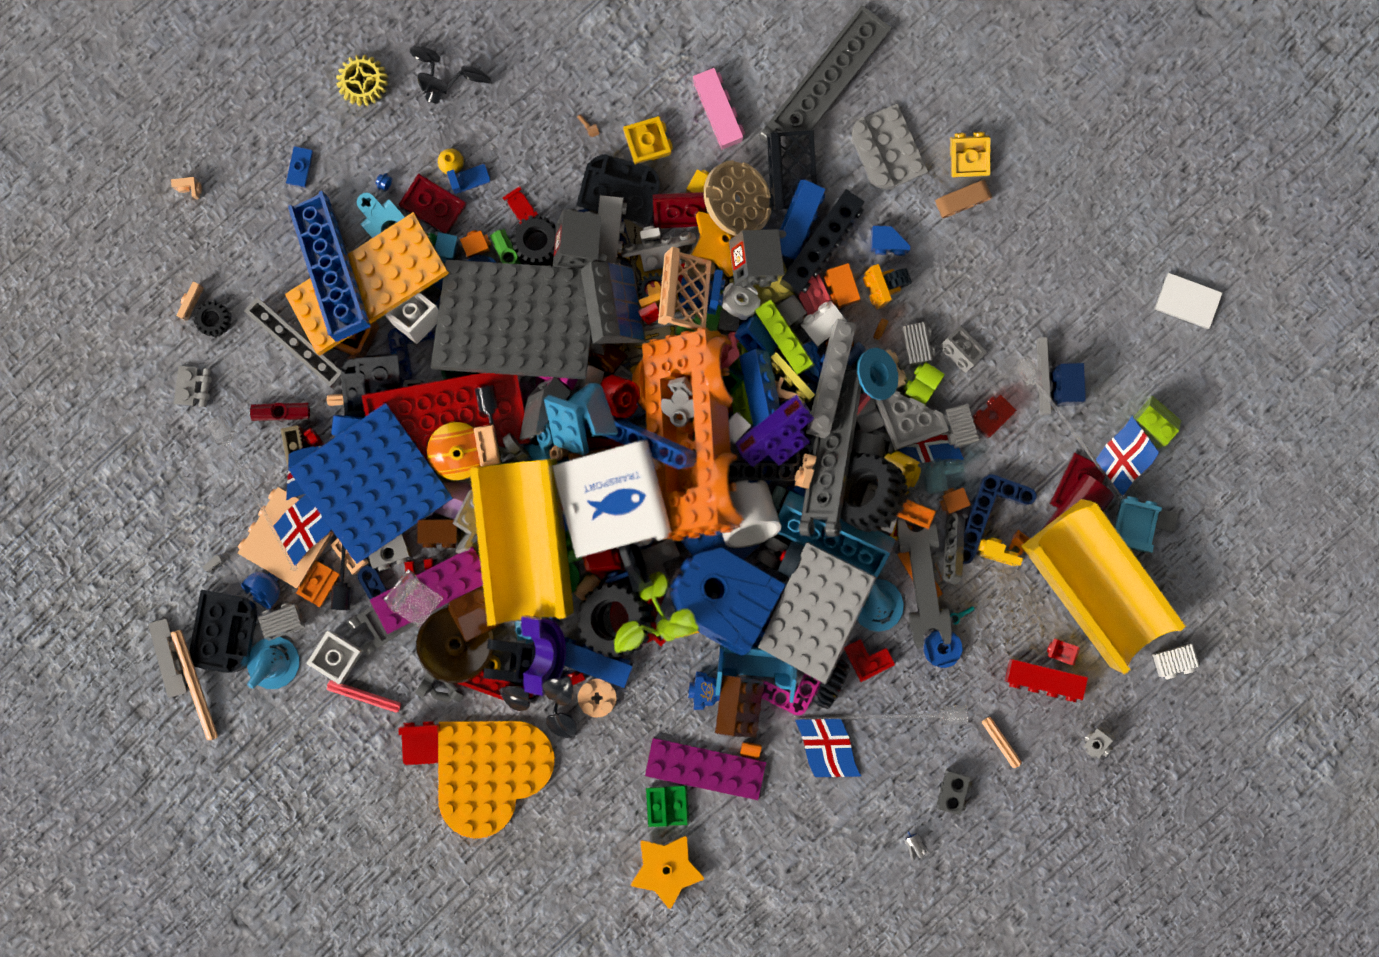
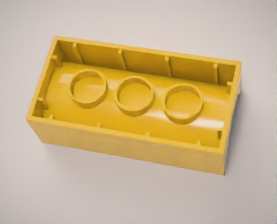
(521, 541)
(1101, 583)

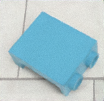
(1137, 523)

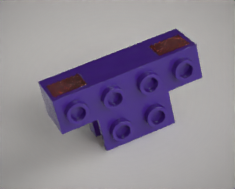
(778, 434)

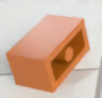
(842, 286)

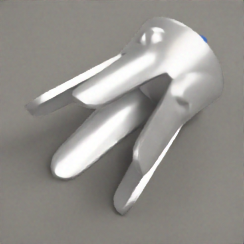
(915, 843)

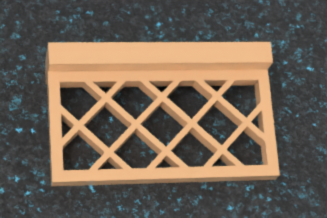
(669, 289)

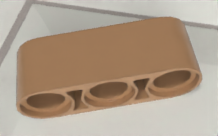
(963, 199)

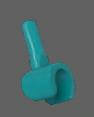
(962, 614)

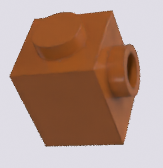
(953, 500)

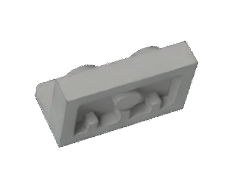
(962, 349)

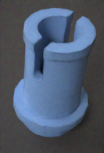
(855, 353)

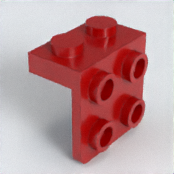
(419, 743)

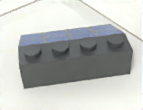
(612, 303)

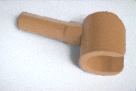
(592, 130)

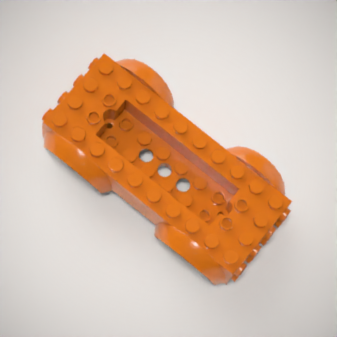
(697, 495)

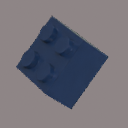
(1069, 384)

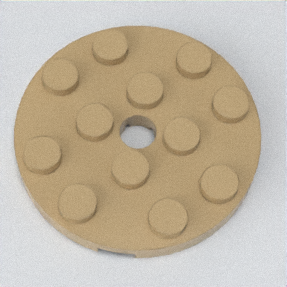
(720, 192)

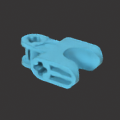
(377, 215)

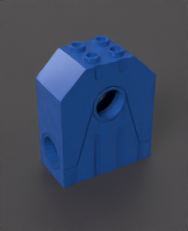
(742, 600)

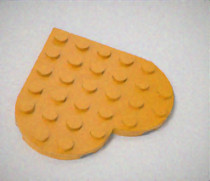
(485, 771)

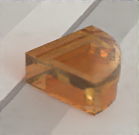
(880, 329)

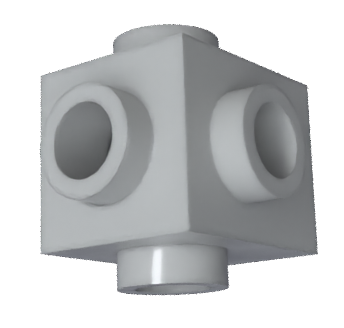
(1105, 740)

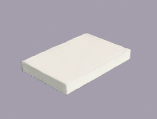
(1188, 300)

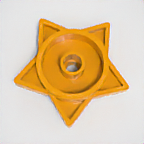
(711, 245)
(671, 855)

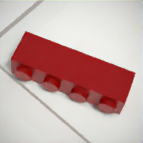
(1045, 679)

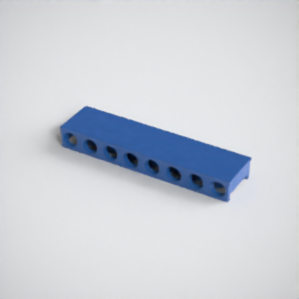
(329, 267)

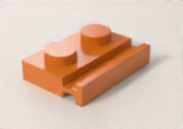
(318, 583)

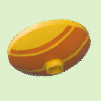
(443, 443)

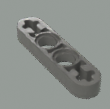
(954, 528)

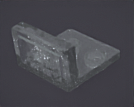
(412, 599)

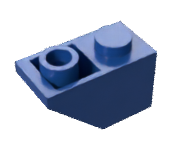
(888, 240)

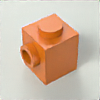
(475, 243)

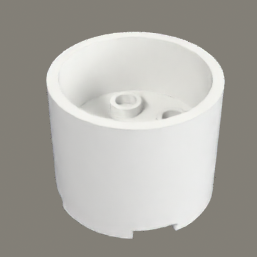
(759, 515)

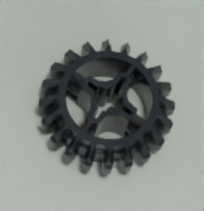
(827, 693)

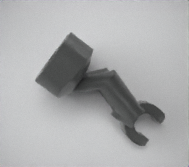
(514, 447)
(427, 686)

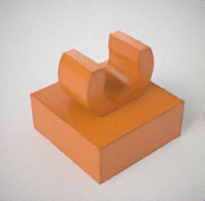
(1019, 539)

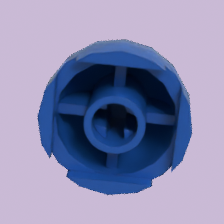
(263, 588)

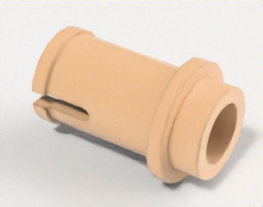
(558, 452)

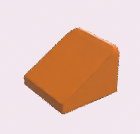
(750, 750)

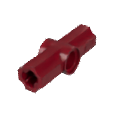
(267, 412)

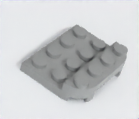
(887, 149)

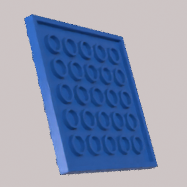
(370, 483)

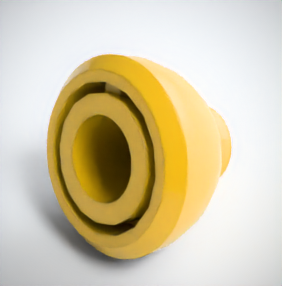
(449, 160)

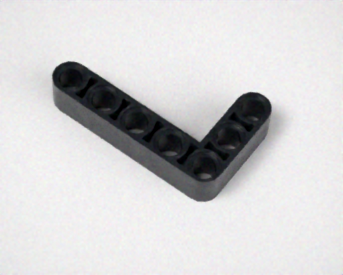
(773, 469)

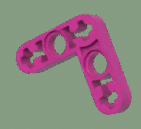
(789, 706)

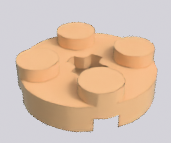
(589, 706)

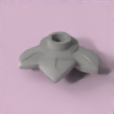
(678, 405)

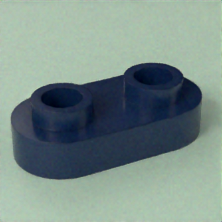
(372, 584)

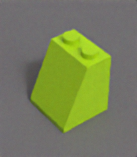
(1158, 422)

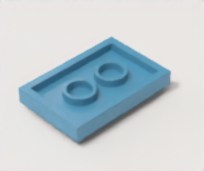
(566, 425)

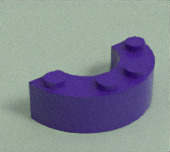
(549, 652)

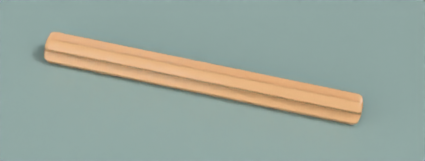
(194, 685)

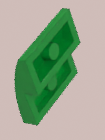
(667, 806)

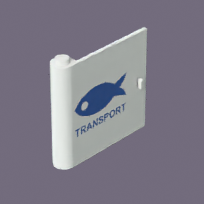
(613, 499)

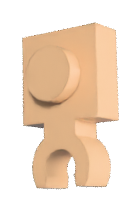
(805, 473)

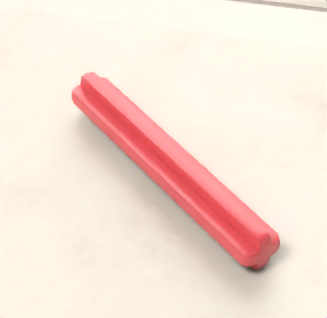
(364, 696)

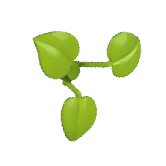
(681, 623)

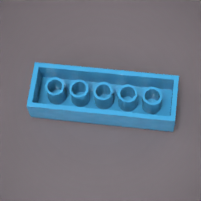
(859, 548)

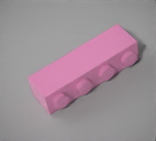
(718, 108)

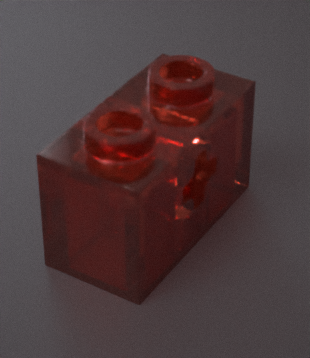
(1003, 411)

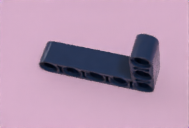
(984, 512)

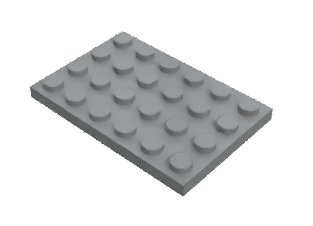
(817, 613)

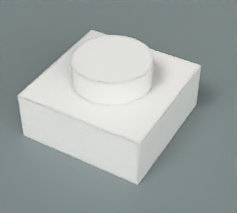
(650, 233)

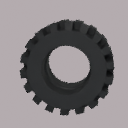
(524, 230)

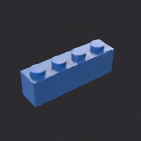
(799, 217)
(759, 384)
(597, 665)

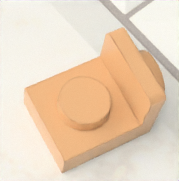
(185, 184)

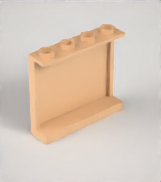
(264, 550)

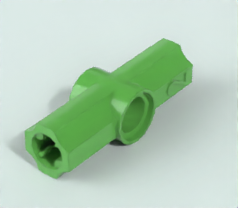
(503, 246)

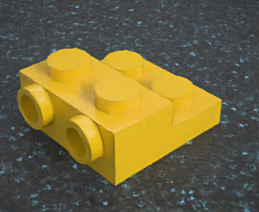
(648, 140)
(970, 155)
(995, 551)

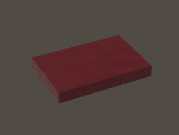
(432, 204)
(677, 209)
(1076, 468)

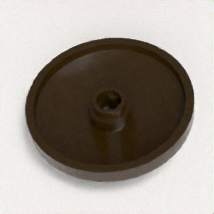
(447, 654)

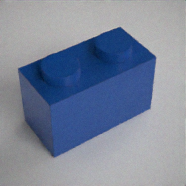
(754, 335)

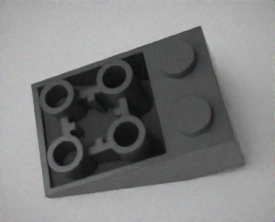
(535, 411)

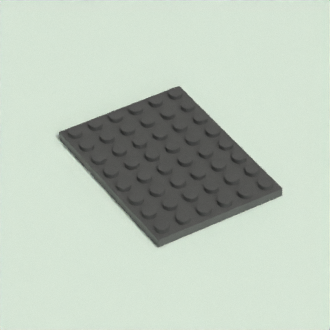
(512, 320)

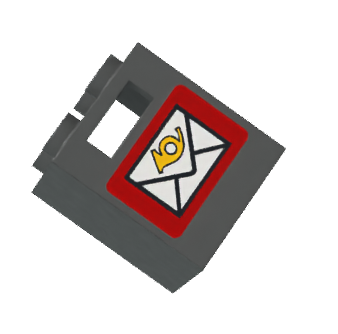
(577, 239)
(757, 257)

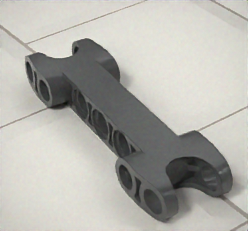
(929, 613)

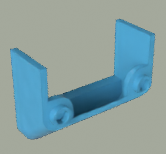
(594, 408)
(756, 664)

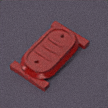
(520, 205)

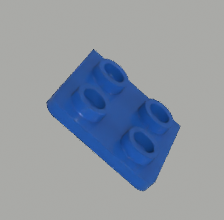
(714, 296)

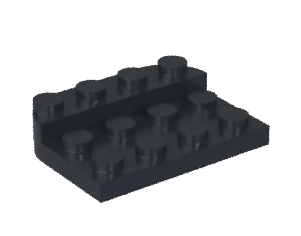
(621, 179)
(367, 375)
(223, 632)

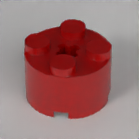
(621, 395)

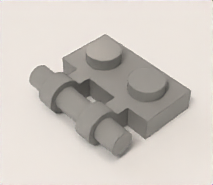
(187, 385)

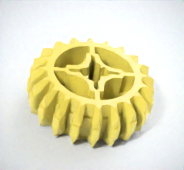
(370, 79)

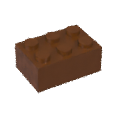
(739, 706)

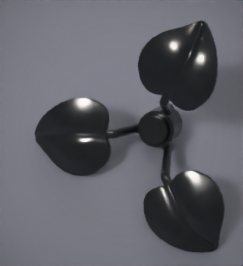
(435, 87)
(555, 689)

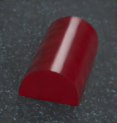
(1087, 489)

